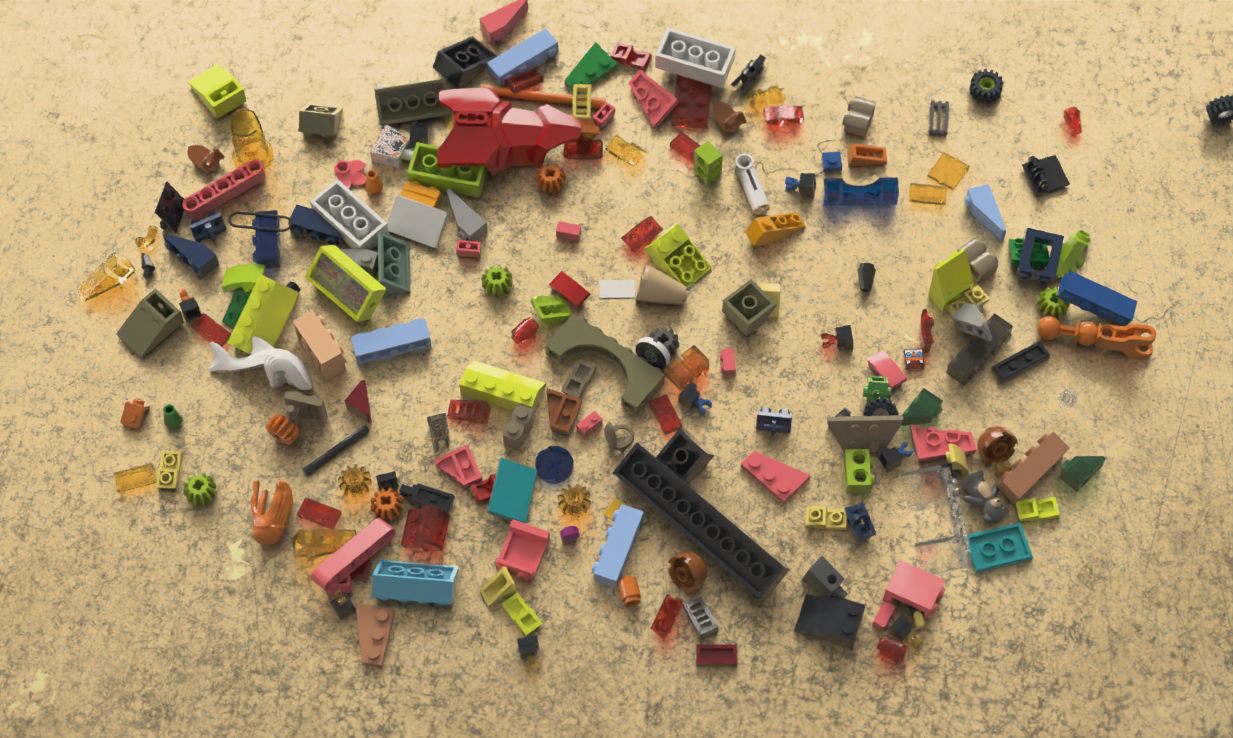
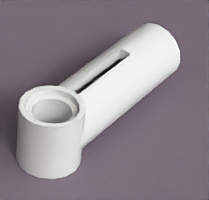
(751, 184)

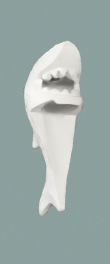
(276, 362)

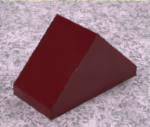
(358, 402)

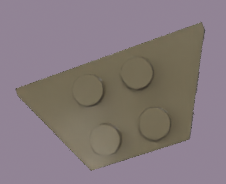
(864, 431)

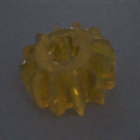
(357, 486)
(572, 494)

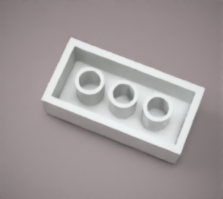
(695, 57)
(349, 216)

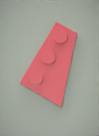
(653, 97)
(933, 443)
(775, 476)

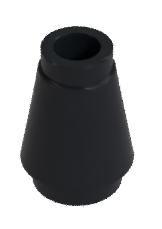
(866, 276)

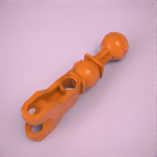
(1122, 338)

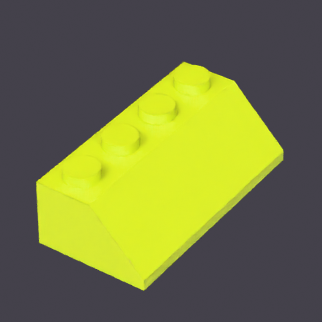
(263, 314)
(500, 387)

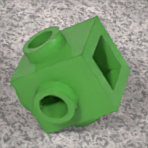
(876, 387)

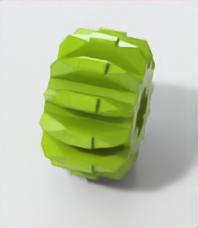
(497, 280)
(1051, 303)
(192, 490)

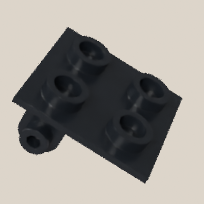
(1045, 174)
(170, 208)

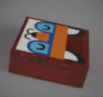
(913, 358)

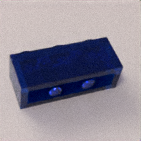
(267, 242)

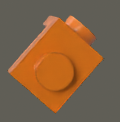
(588, 130)
(134, 413)

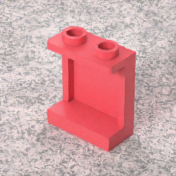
(523, 550)
(915, 588)

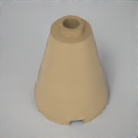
(660, 288)

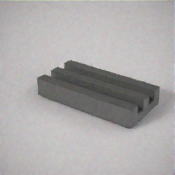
(939, 105)

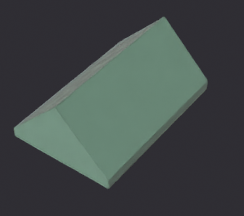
(393, 264)

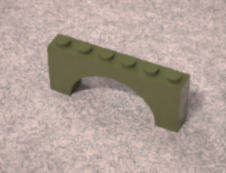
(580, 337)

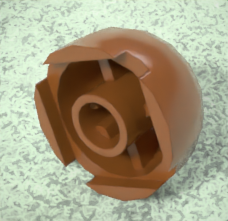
(996, 443)
(687, 571)

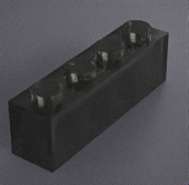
(978, 351)

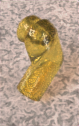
(144, 242)

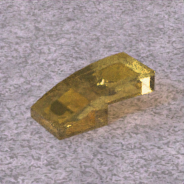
(624, 151)

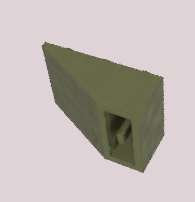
(150, 323)

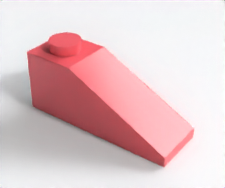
(501, 21)

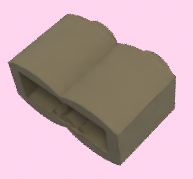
(859, 116)
(980, 261)
(518, 426)

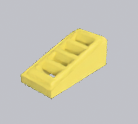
(582, 88)

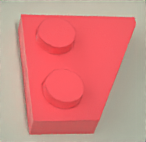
(460, 466)

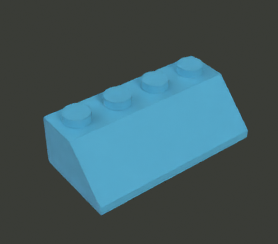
(414, 582)

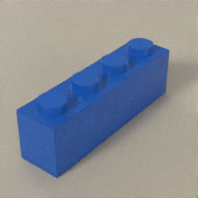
(1096, 299)

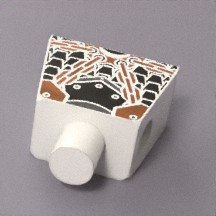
(391, 148)

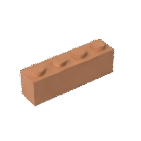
(1032, 467)

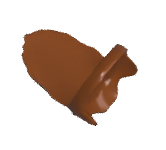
(727, 117)
(204, 158)

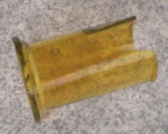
(249, 139)

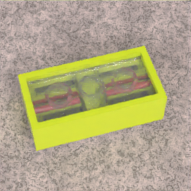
(345, 283)

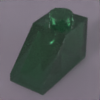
(922, 409)
(1080, 470)

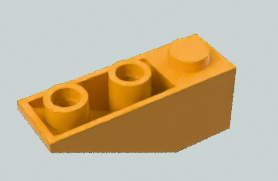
(772, 228)

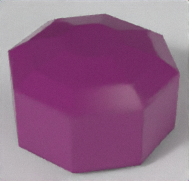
(569, 534)

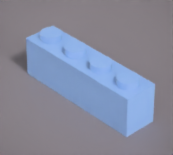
(523, 56)
(391, 341)
(618, 545)

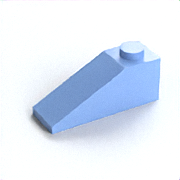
(984, 208)

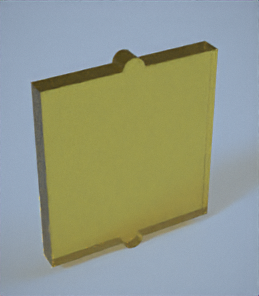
(948, 171)

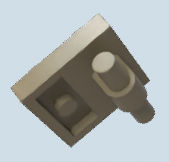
(304, 407)

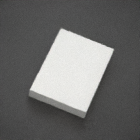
(417, 221)

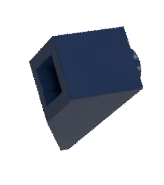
(310, 224)
(195, 254)

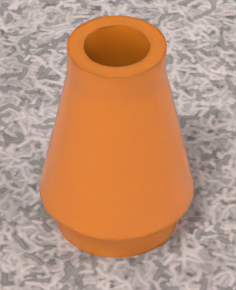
(373, 182)

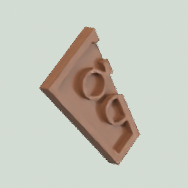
(374, 632)

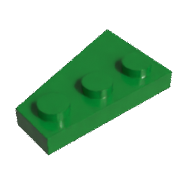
(591, 68)

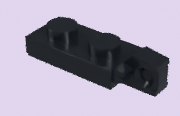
(425, 495)

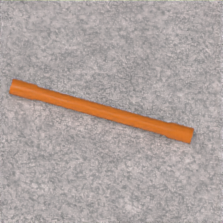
(543, 96)

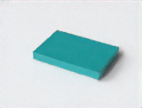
(512, 491)
(998, 548)

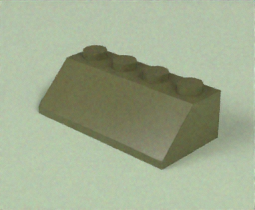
(410, 101)

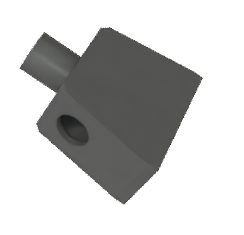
(825, 579)

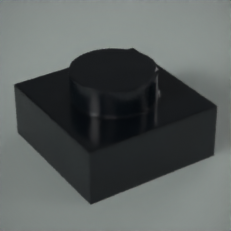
(387, 480)

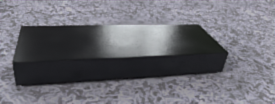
(1020, 362)

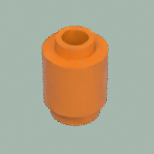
(629, 590)

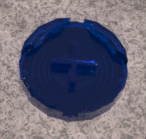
(554, 464)

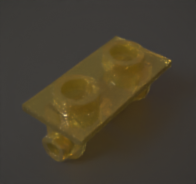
(773, 94)

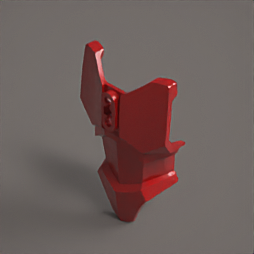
(504, 135)

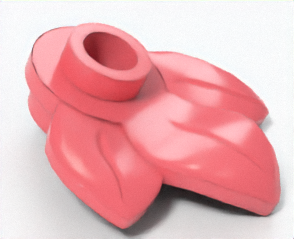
(352, 174)

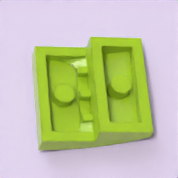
(242, 276)

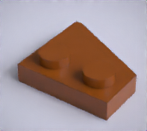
(562, 410)

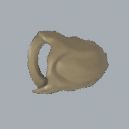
(609, 432)

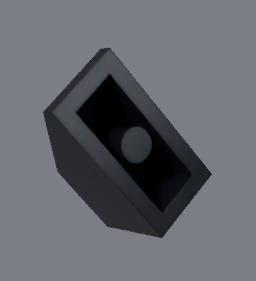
(420, 132)

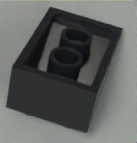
(463, 61)
(685, 454)
(830, 619)

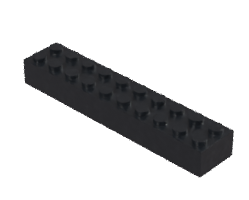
(701, 521)

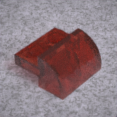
(425, 528)

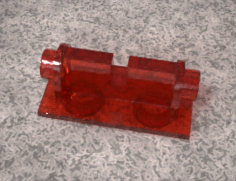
(666, 616)

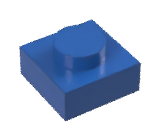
(831, 161)

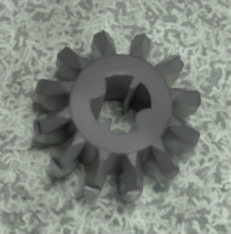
(667, 337)

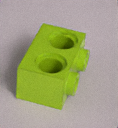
(708, 162)
(855, 470)

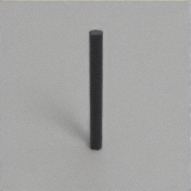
(335, 450)

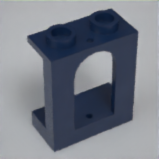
(1024, 269)

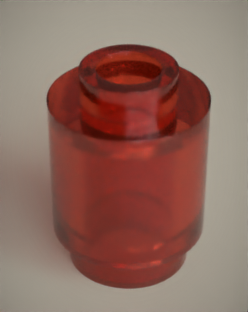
(524, 331)
(892, 648)

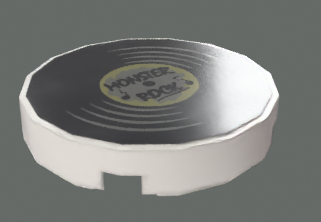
(653, 352)

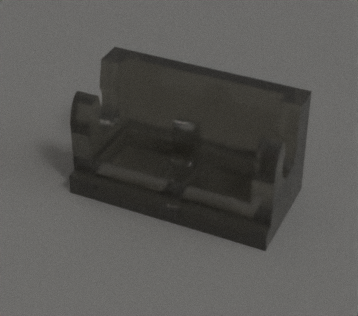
(438, 430)

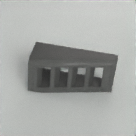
(704, 632)

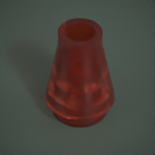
(1073, 119)

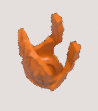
(270, 527)

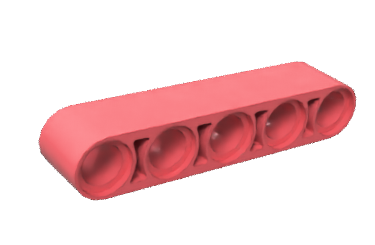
(220, 197)
(353, 554)

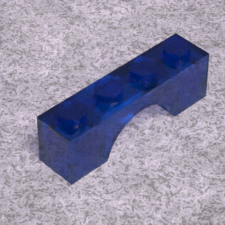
(881, 192)

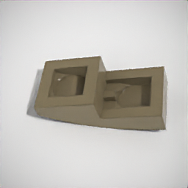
(579, 379)

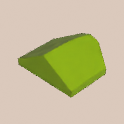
(551, 309)

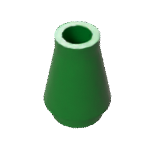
(172, 417)

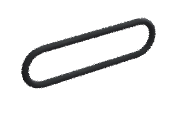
(260, 228)

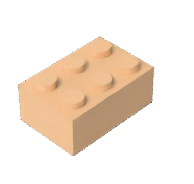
(320, 345)

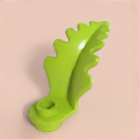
(1073, 253)

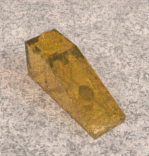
(106, 276)
(320, 541)

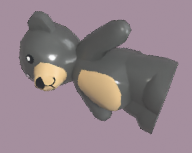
(984, 496)

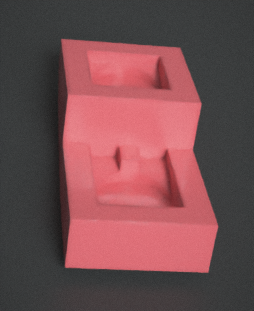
(887, 368)

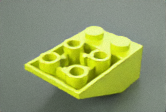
(218, 90)
(678, 256)
(950, 280)

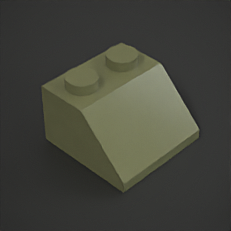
(319, 120)
(748, 307)

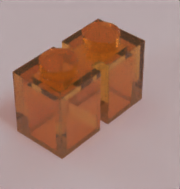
(693, 366)

